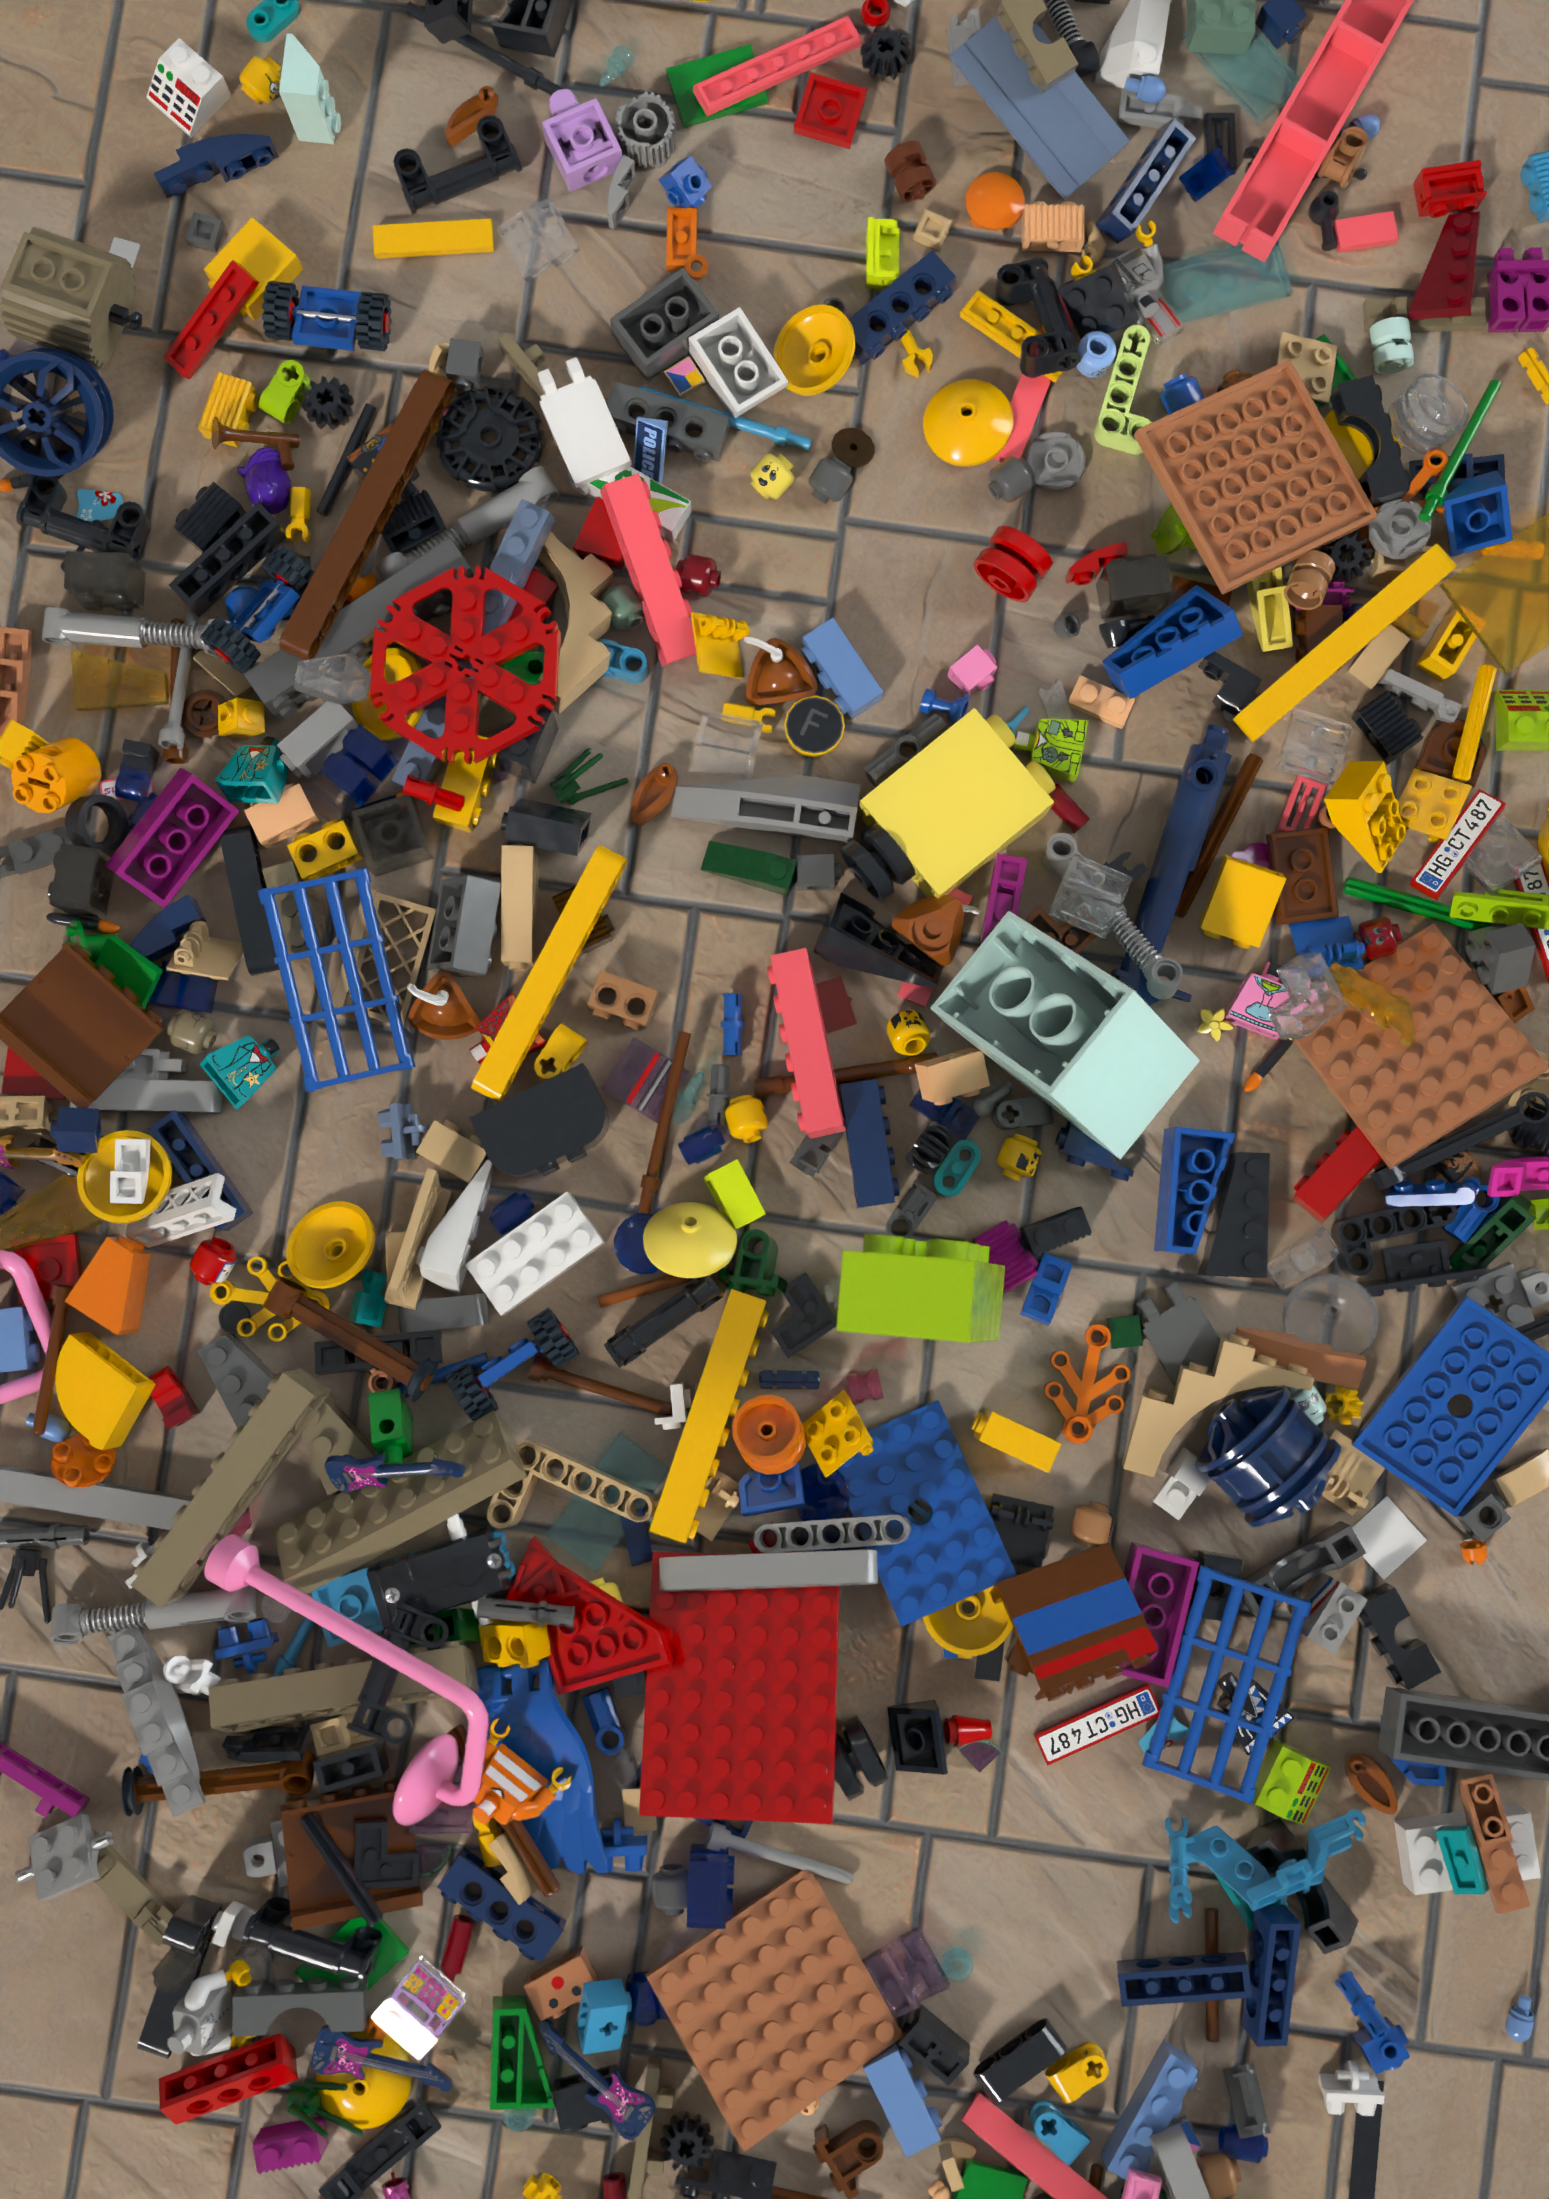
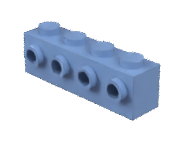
(1150, 2110)

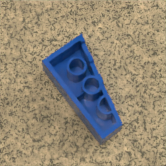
(1172, 641)
(1188, 1185)

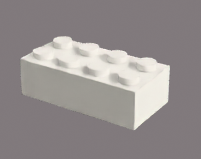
(535, 1253)
(1422, 1858)

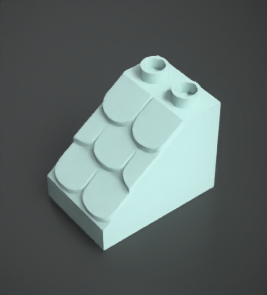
(1067, 1032)

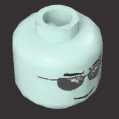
(1310, 1403)

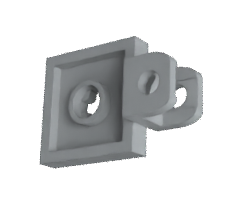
(1513, 1289)
(272, 1850)

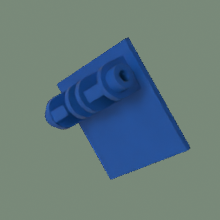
(1332, 938)

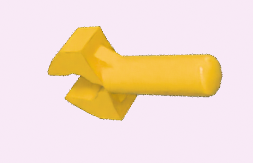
(914, 352)

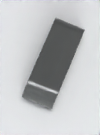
(445, 1313)

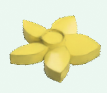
(1214, 1023)

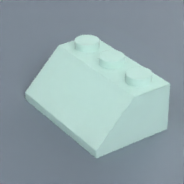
(307, 95)

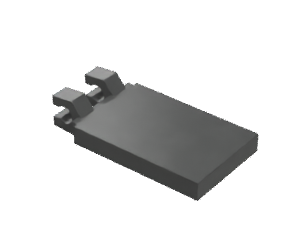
(1179, 1333)

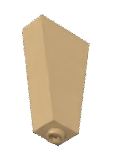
(519, 906)

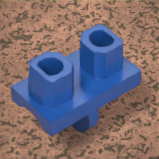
(232, 1645)
(622, 1842)

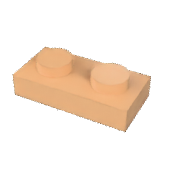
(1100, 702)

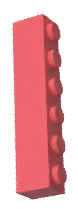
(650, 568)
(807, 1044)

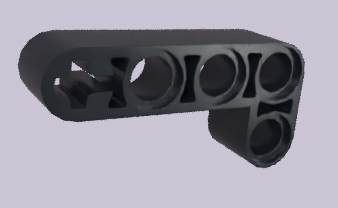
(1393, 1226)

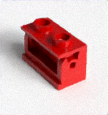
(1449, 189)

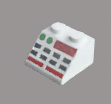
(187, 88)

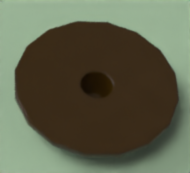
(853, 447)

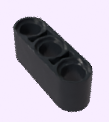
(1019, 2060)

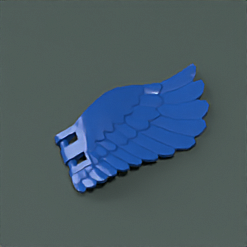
(547, 1741)

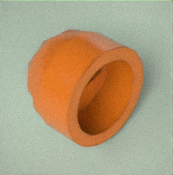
(1474, 1551)
(373, 2027)

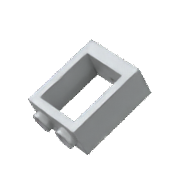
(316, 739)

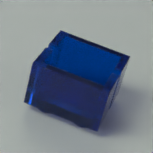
(369, 752)
(708, 1894)

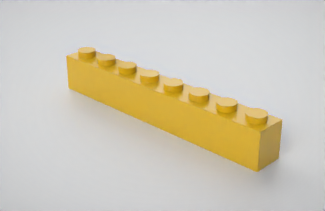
(707, 1417)

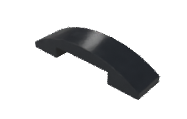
(381, 2153)

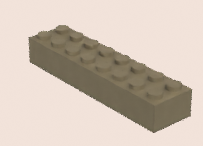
(230, 1486)
(376, 1519)
(326, 1690)

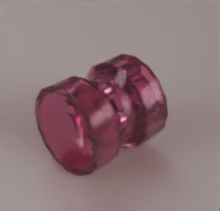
(858, 1390)

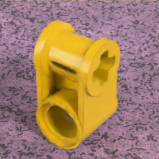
(562, 1049)
(1075, 2074)

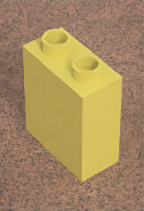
(959, 802)

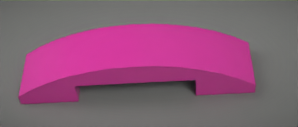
(1519, 1175)

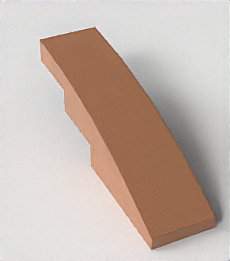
(14, 674)
(1320, 1359)

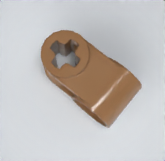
(1345, 156)

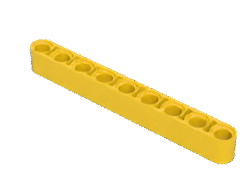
(1344, 642)
(549, 973)

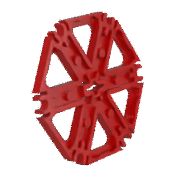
(462, 693)

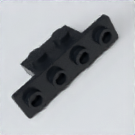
(1418, 1265)
(732, 2178)

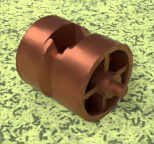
(911, 174)

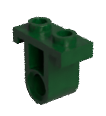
(755, 1270)

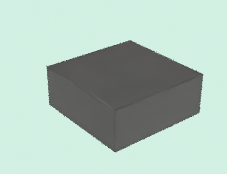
(205, 232)

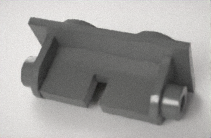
(811, 1154)
(1246, 2101)

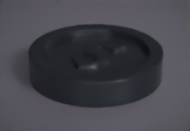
(231, 1315)

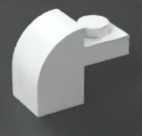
(1181, 1485)

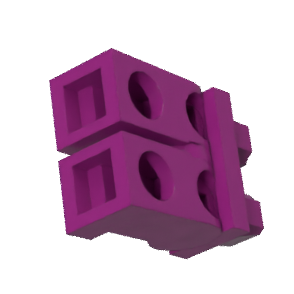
(1519, 292)

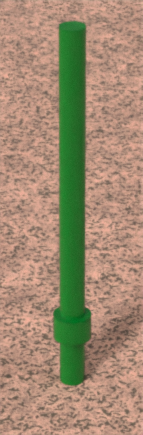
(1439, 490)

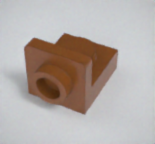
(1515, 1003)

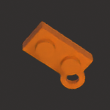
(682, 242)

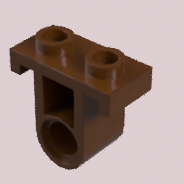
(846, 2156)

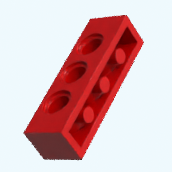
(227, 2079)

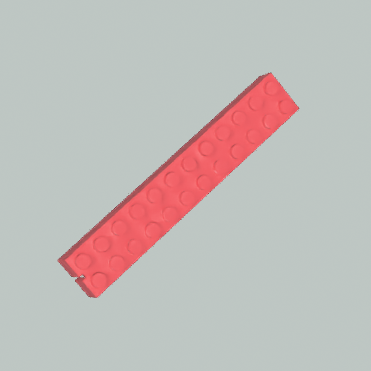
(1309, 124)

